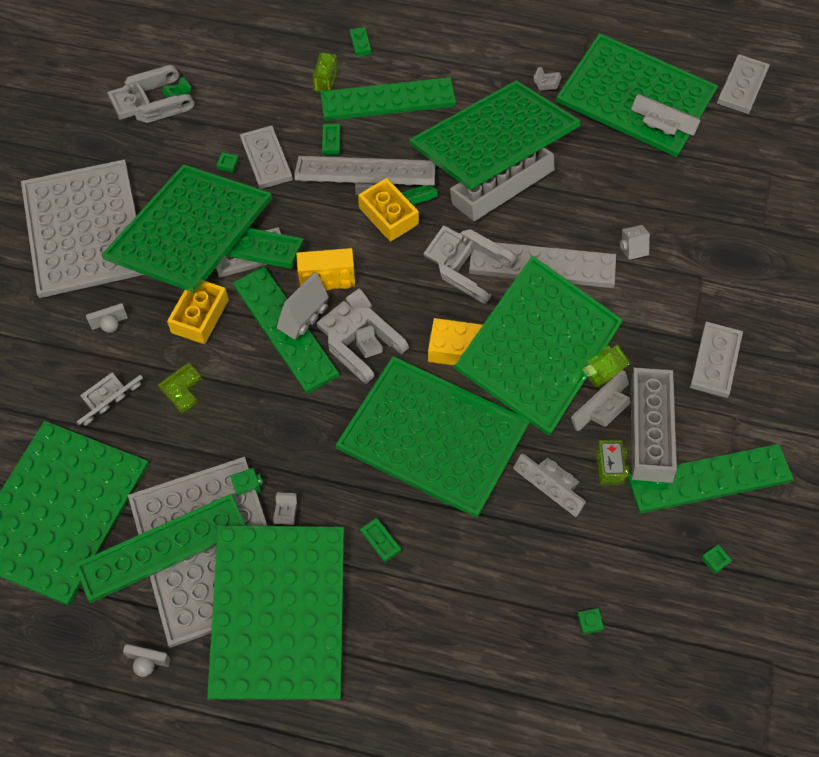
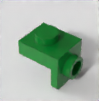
(177, 90)
(246, 482)

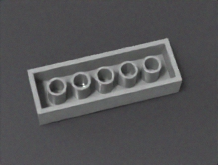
(502, 186)
(653, 425)

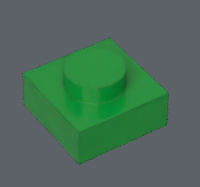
(227, 162)
(716, 559)
(590, 621)

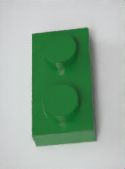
(360, 42)
(331, 139)
(420, 194)
(380, 540)

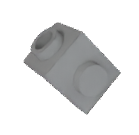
(546, 81)
(368, 342)
(285, 508)

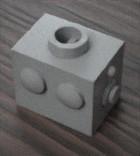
(635, 242)

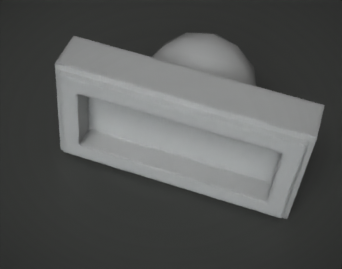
(107, 318)
(145, 659)

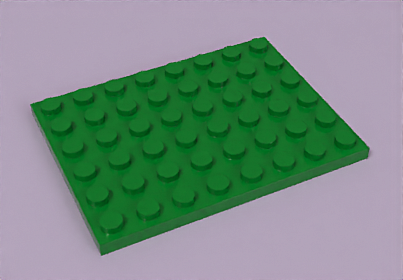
(615, 74)
(494, 134)
(187, 228)
(538, 344)
(434, 436)
(61, 508)
(277, 614)

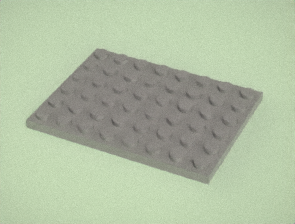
(73, 222)
(187, 588)

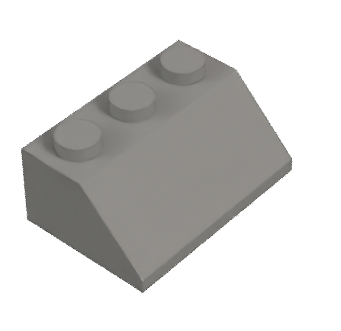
(303, 307)

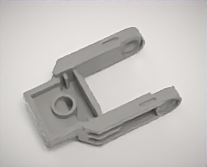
(133, 101)
(453, 249)
(341, 328)

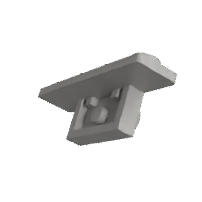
(664, 117)
(104, 393)
(604, 404)
(552, 481)

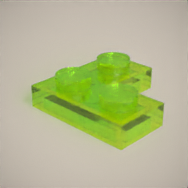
(177, 385)

